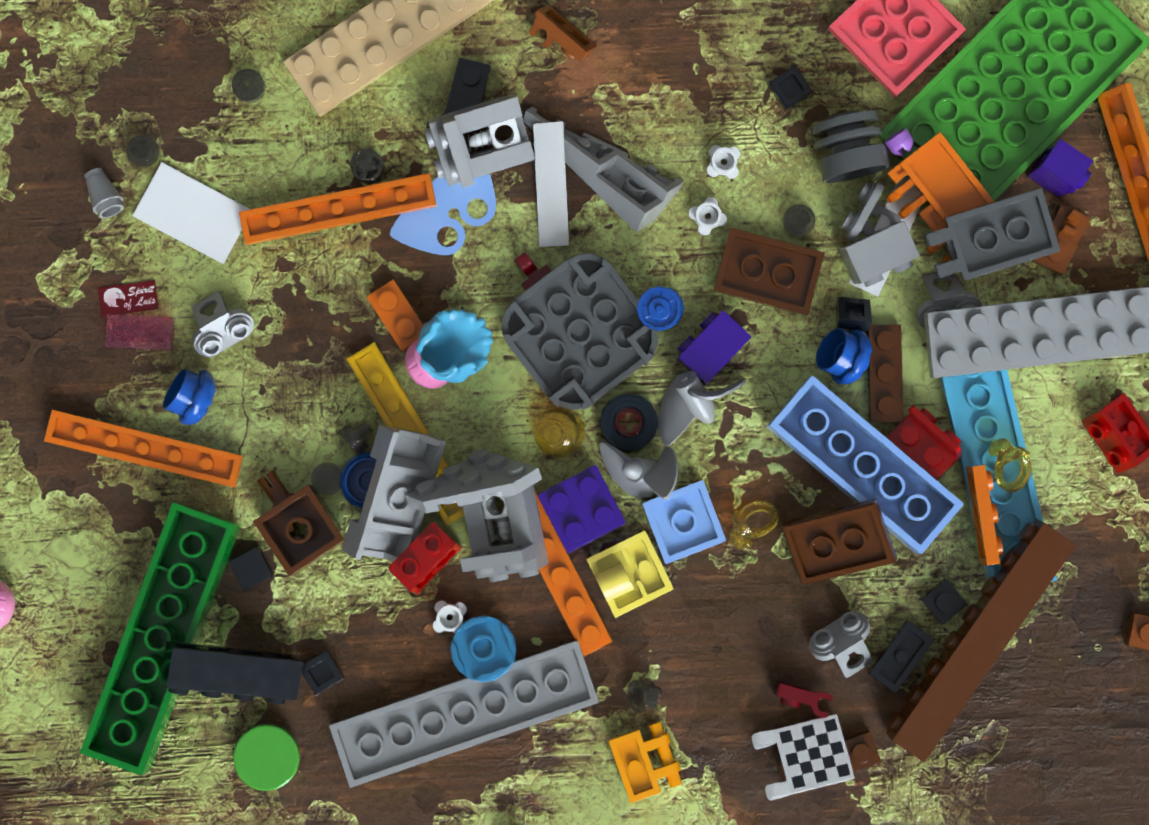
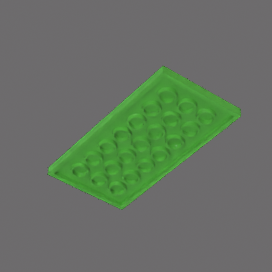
(1021, 84)

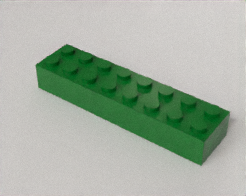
(168, 608)

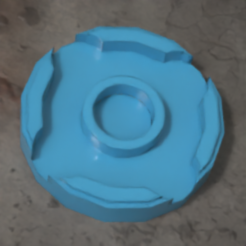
(483, 649)

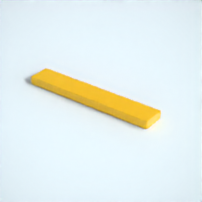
(394, 406)

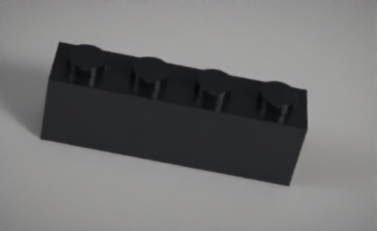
(230, 671)

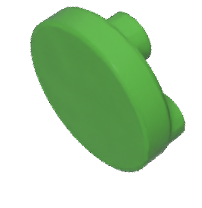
(266, 757)

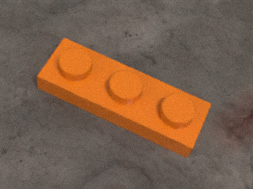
(984, 515)

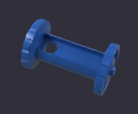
(660, 308)

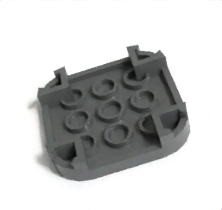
(578, 331)

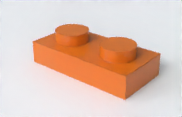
(396, 314)

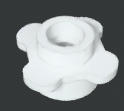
(730, 155)
(712, 208)
(443, 609)

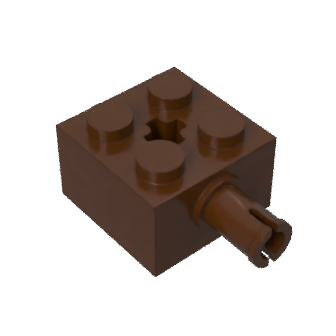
(280, 522)

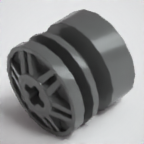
(849, 145)

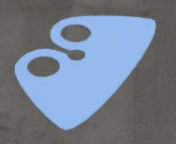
(421, 227)

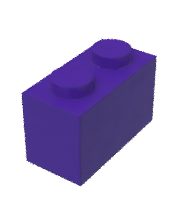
(1061, 169)
(713, 347)

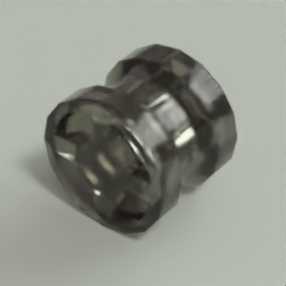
(362, 163)

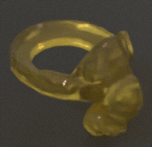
(1006, 454)
(742, 533)

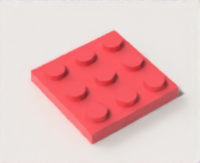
(896, 37)

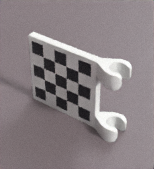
(810, 754)

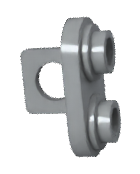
(857, 222)
(951, 299)
(221, 328)
(842, 639)

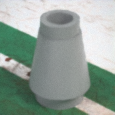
(103, 194)

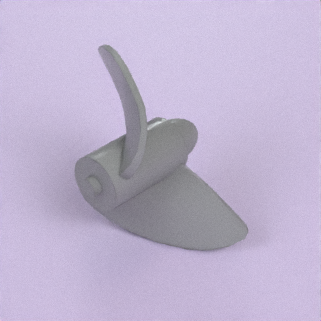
(686, 401)
(640, 475)

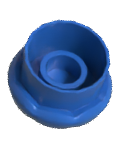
(844, 355)
(190, 395)
(356, 478)

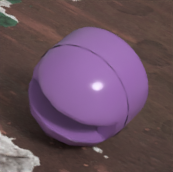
(900, 141)

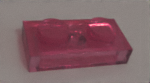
(140, 332)

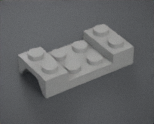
(386, 519)

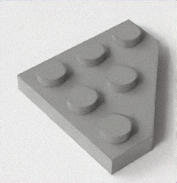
(472, 479)

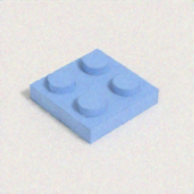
(684, 522)

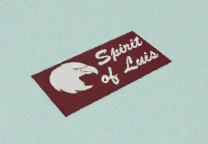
(128, 298)

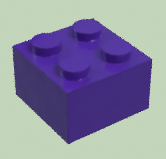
(581, 509)

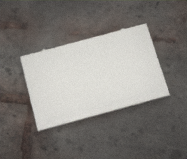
(191, 213)

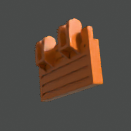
(942, 182)

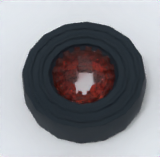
(617, 409)

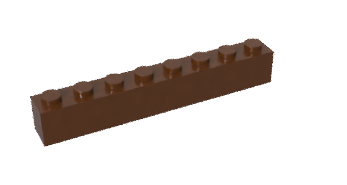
(979, 639)

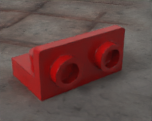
(1119, 433)
(926, 442)
(424, 558)

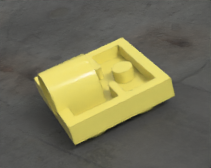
(630, 573)

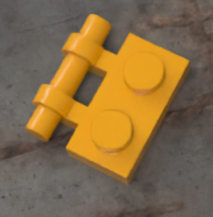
(635, 766)

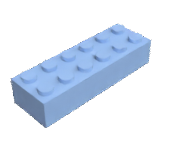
(864, 464)

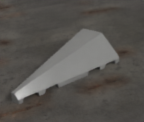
(627, 187)

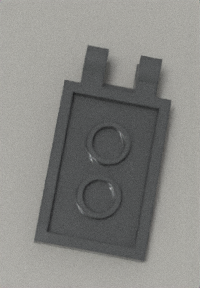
(996, 236)

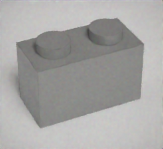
(879, 253)

